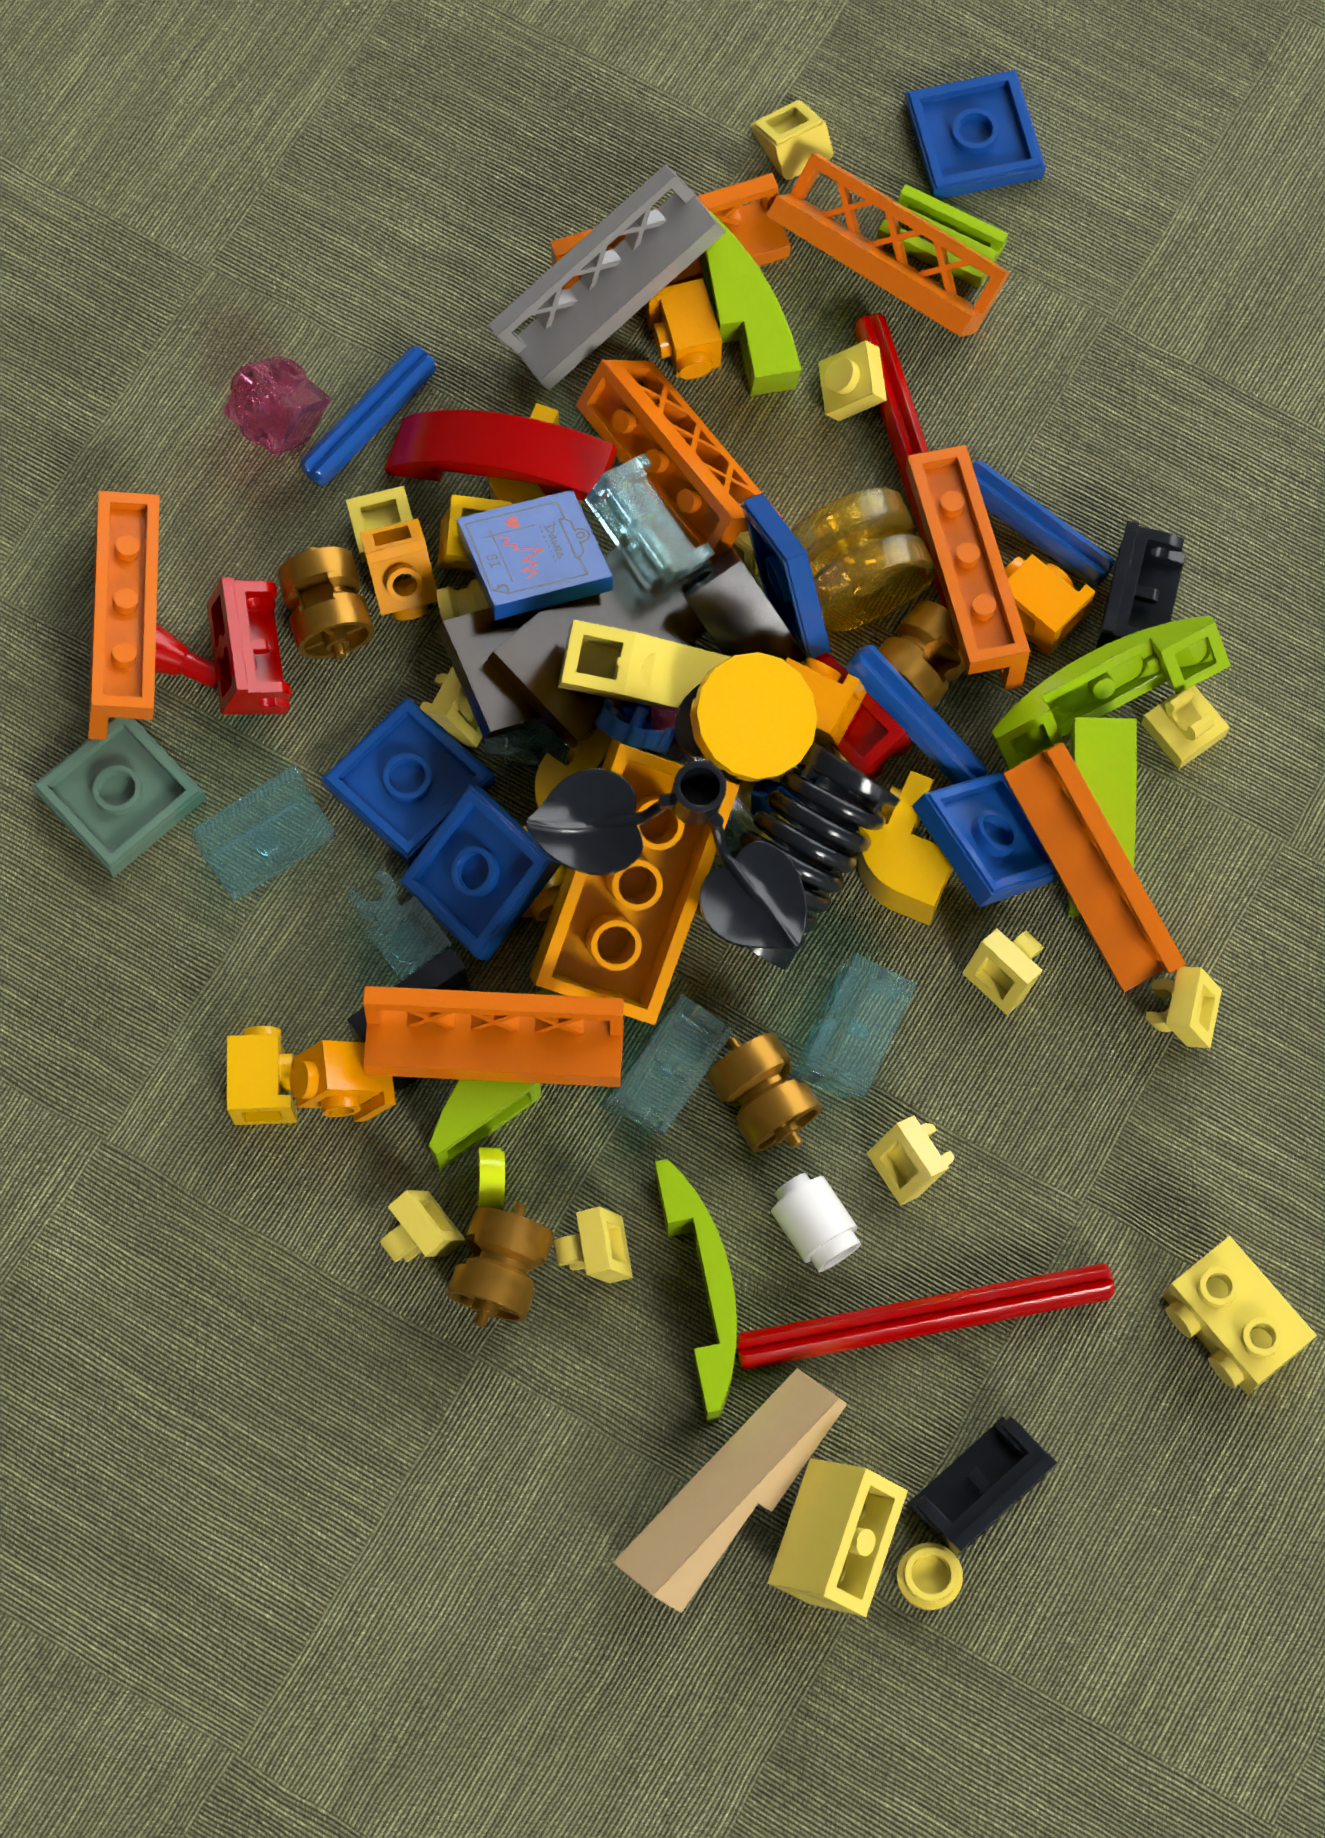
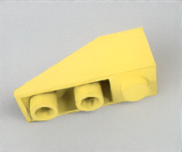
(632, 665)

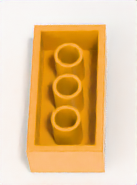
(628, 927)

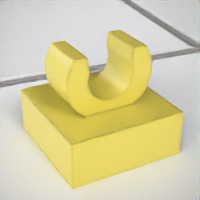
(453, 711)
(1185, 725)
(1005, 968)
(1191, 1008)
(909, 1159)
(421, 1229)
(598, 1247)

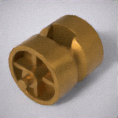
(325, 602)
(926, 650)
(770, 1104)
(497, 1277)

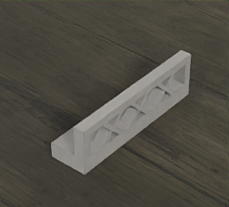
(612, 281)

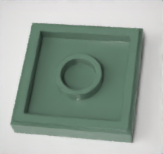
(119, 794)

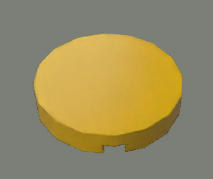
(754, 716)

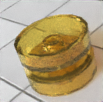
(864, 558)

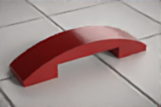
(499, 448)

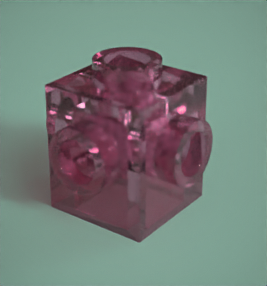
(275, 404)

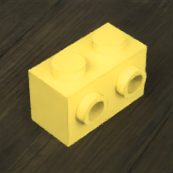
(1236, 1317)
(838, 1536)

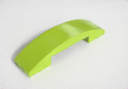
(1107, 678)
(685, 1214)

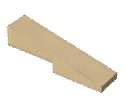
(750, 1469)

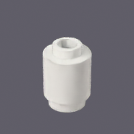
(815, 1221)

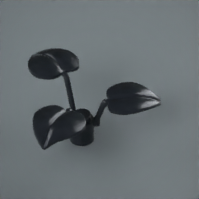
(594, 830)

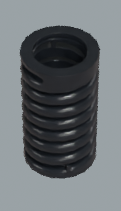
(822, 829)

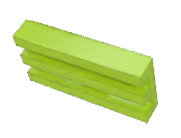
(962, 226)

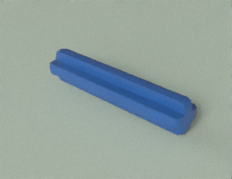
(368, 416)
(1042, 526)
(915, 715)

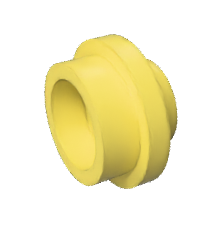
(929, 1576)

